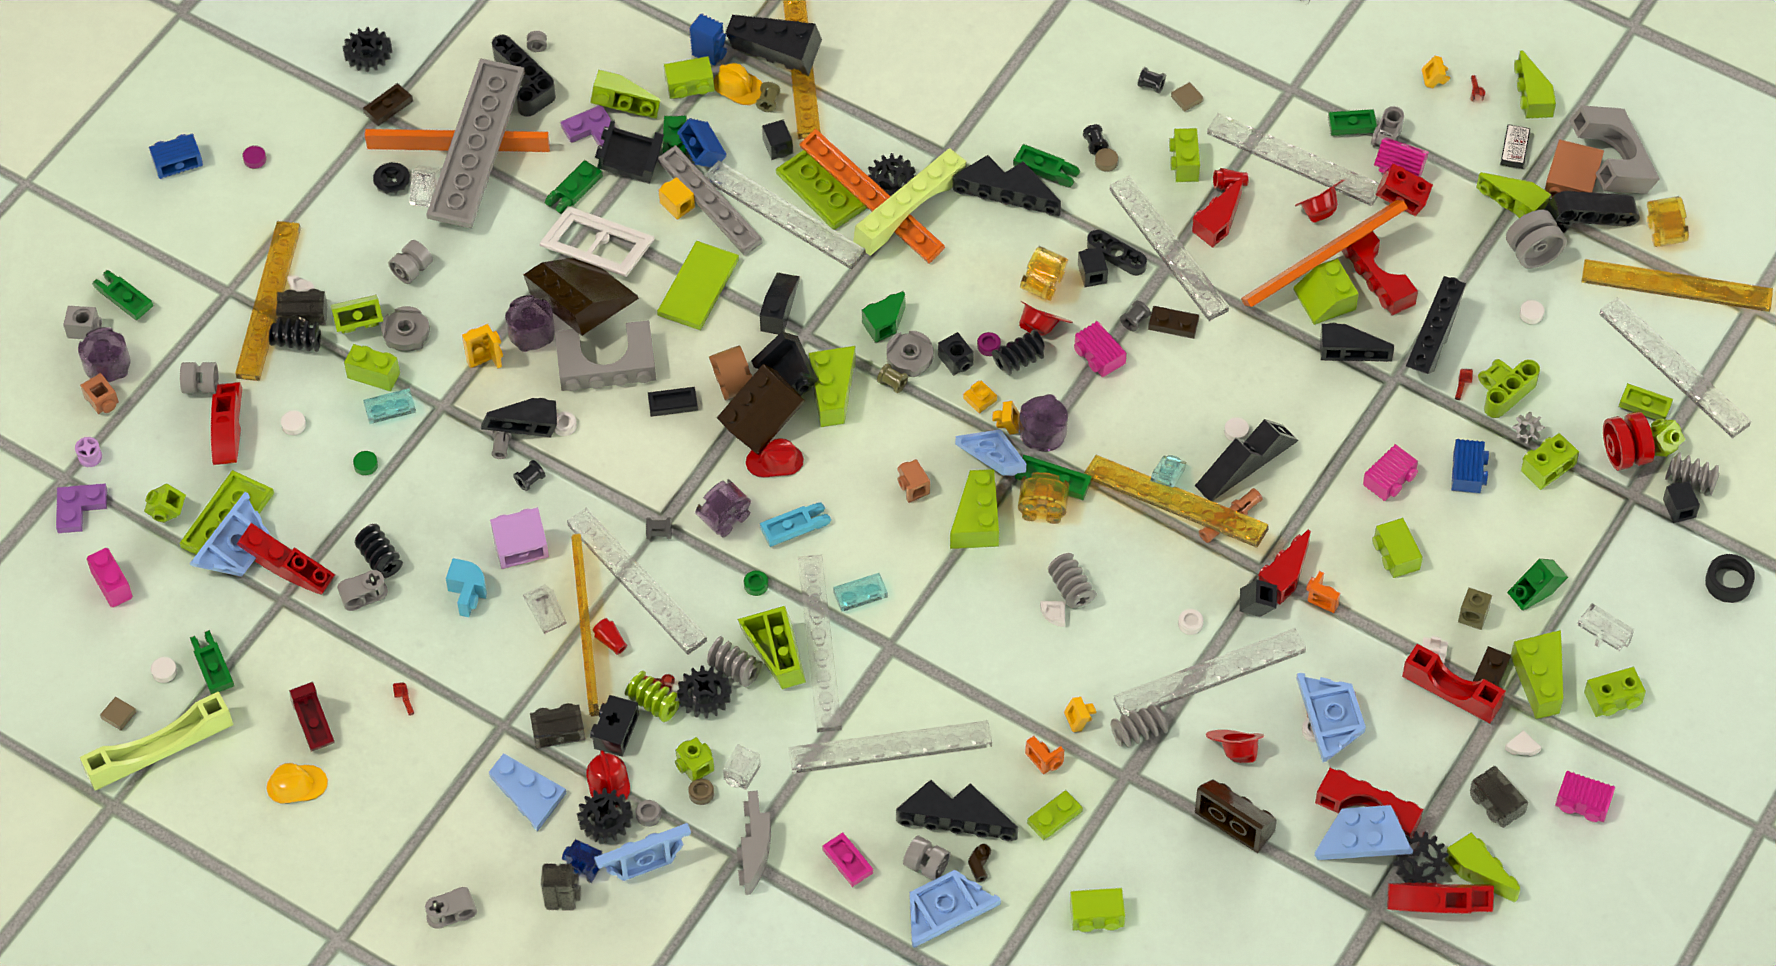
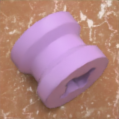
(83, 449)

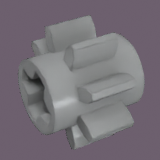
(1535, 427)

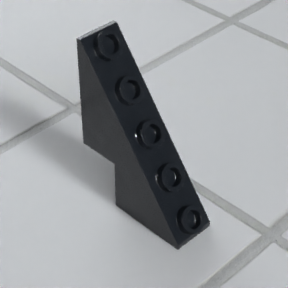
(1014, 187)
(1436, 326)
(1244, 458)
(964, 813)

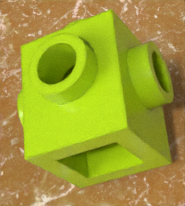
(1666, 436)
(164, 503)
(694, 759)

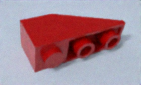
(1216, 219)
(1287, 567)

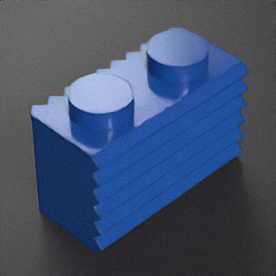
(708, 39)
(701, 143)
(175, 155)
(1468, 466)

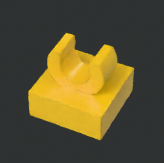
(1435, 72)
(980, 396)
(1007, 418)
(1078, 713)

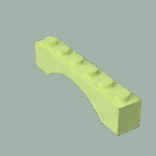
(884, 220)
(118, 761)

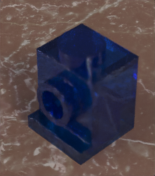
(582, 859)

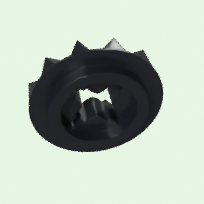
(391, 170)

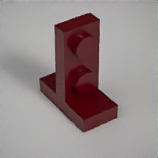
(311, 716)

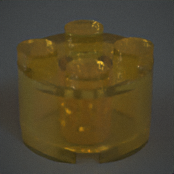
(1667, 221)
(1044, 273)
(1043, 497)

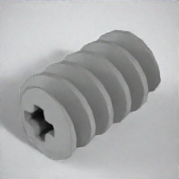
(1693, 472)
(1071, 581)
(733, 664)
(1138, 725)

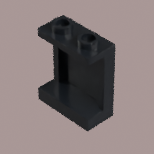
(628, 153)
(790, 360)

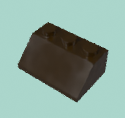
(761, 409)
(1234, 814)

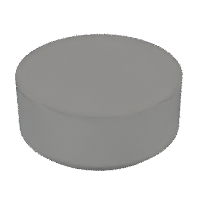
(648, 813)

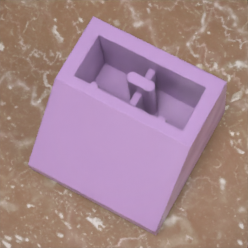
(519, 538)

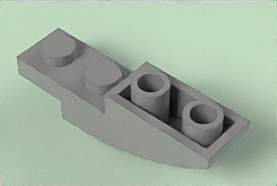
(755, 845)

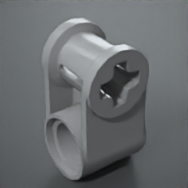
(1387, 127)
(361, 590)
(452, 908)

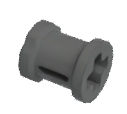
(1135, 315)
(658, 528)

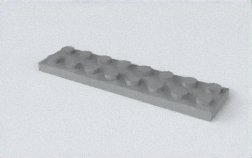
(475, 143)

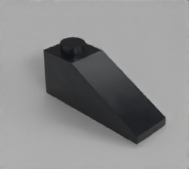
(778, 303)
(1347, 343)
(526, 417)

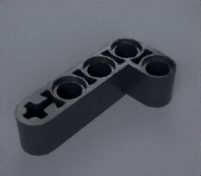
(537, 84)
(1592, 208)

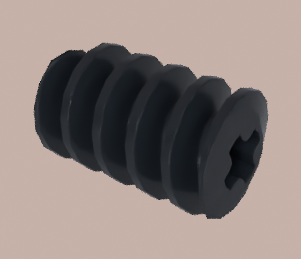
(295, 335)
(1019, 352)
(378, 550)

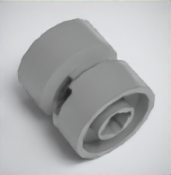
(412, 260)
(190, 377)
(918, 854)

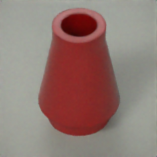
(1224, 177)
(608, 634)

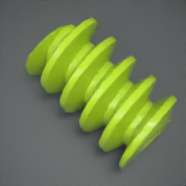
(651, 697)

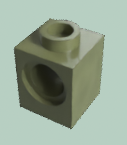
(1475, 608)

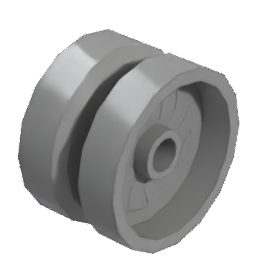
(1536, 239)

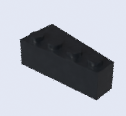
(776, 40)

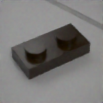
(387, 104)
(1173, 322)
(1492, 666)

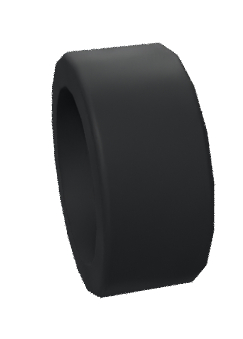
(1736, 563)

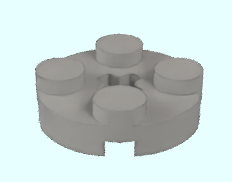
(409, 339)
(913, 364)

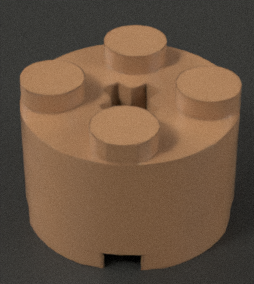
(730, 371)

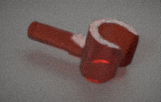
(1476, 89)
(1465, 376)
(666, 678)
(401, 690)

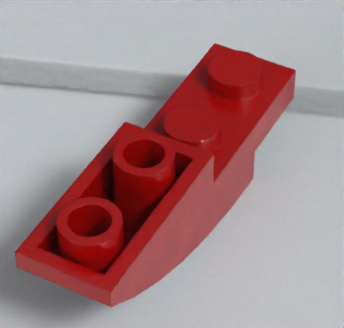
(225, 423)
(284, 562)
(1440, 897)

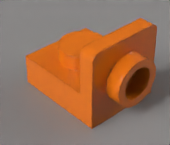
(1321, 595)
(1041, 756)

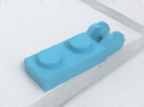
(794, 523)

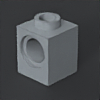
(80, 321)

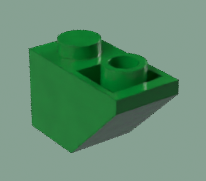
(884, 317)
(1537, 583)

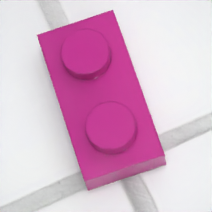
(847, 859)

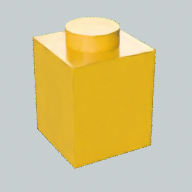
(676, 198)

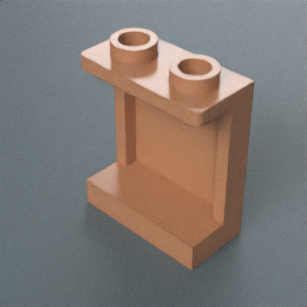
(1573, 168)

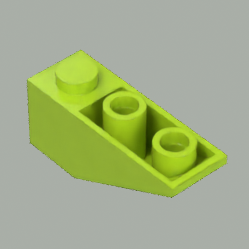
(1536, 90)
(622, 94)
(1514, 194)
(1476, 865)

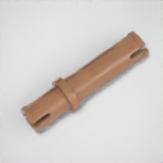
(1242, 506)

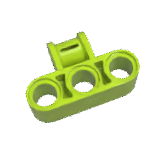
(1501, 378)

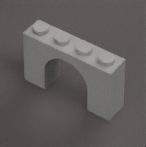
(1614, 127)
(633, 367)

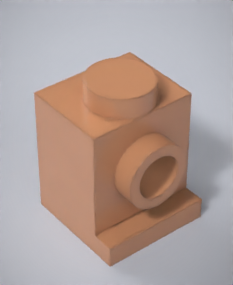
(102, 397)
(913, 480)

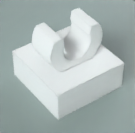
(1436, 645)

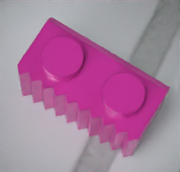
(1401, 154)
(1099, 349)
(1390, 472)
(109, 577)
(1584, 797)

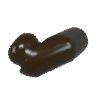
(977, 860)

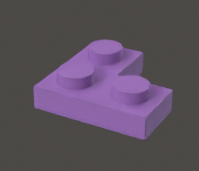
(585, 124)
(75, 500)

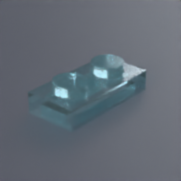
(389, 406)
(1168, 471)
(860, 592)

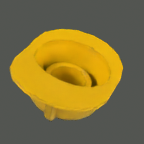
(737, 84)
(296, 783)

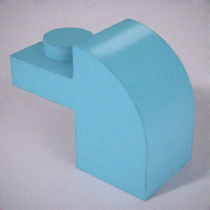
(469, 582)

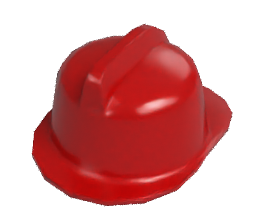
(1322, 205)
(1039, 320)
(776, 459)
(1237, 745)
(609, 773)

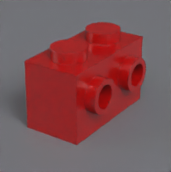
(1404, 186)

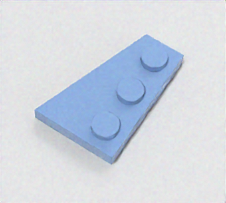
(993, 450)
(528, 790)

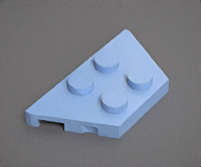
(220, 550)
(1332, 713)
(1364, 834)
(644, 855)
(946, 905)

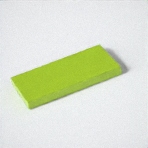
(819, 190)
(698, 285)
(220, 506)

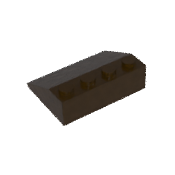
(578, 292)

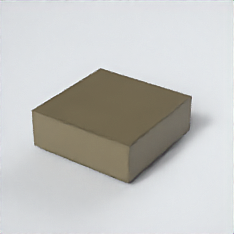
(1187, 96)
(118, 713)

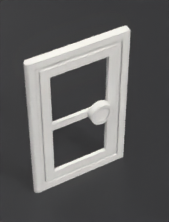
(606, 227)

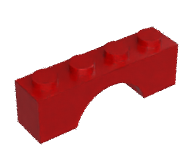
(1393, 290)
(1430, 673)
(1342, 791)

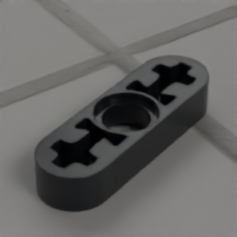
(1121, 261)

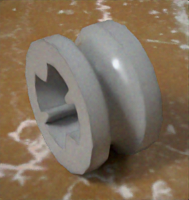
(536, 41)

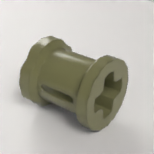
(768, 96)
(892, 378)

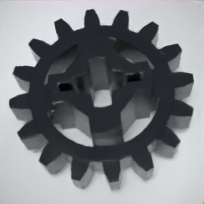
(367, 49)
(901, 173)
(704, 691)
(611, 823)
(1417, 871)

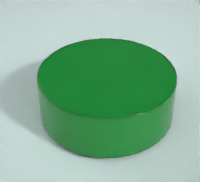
(365, 463)
(755, 583)

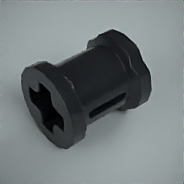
(1151, 80)
(1095, 138)
(529, 475)

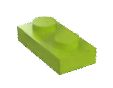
(1646, 402)
(1054, 815)

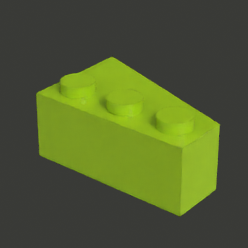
(831, 391)
(977, 513)
(776, 645)
(1540, 672)

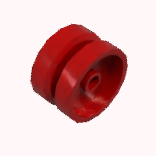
(1628, 440)

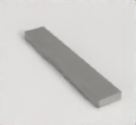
(710, 200)

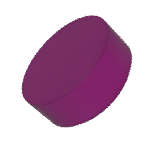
(254, 157)
(987, 343)

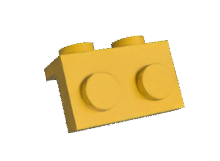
(481, 346)

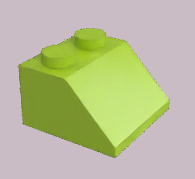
(1327, 292)

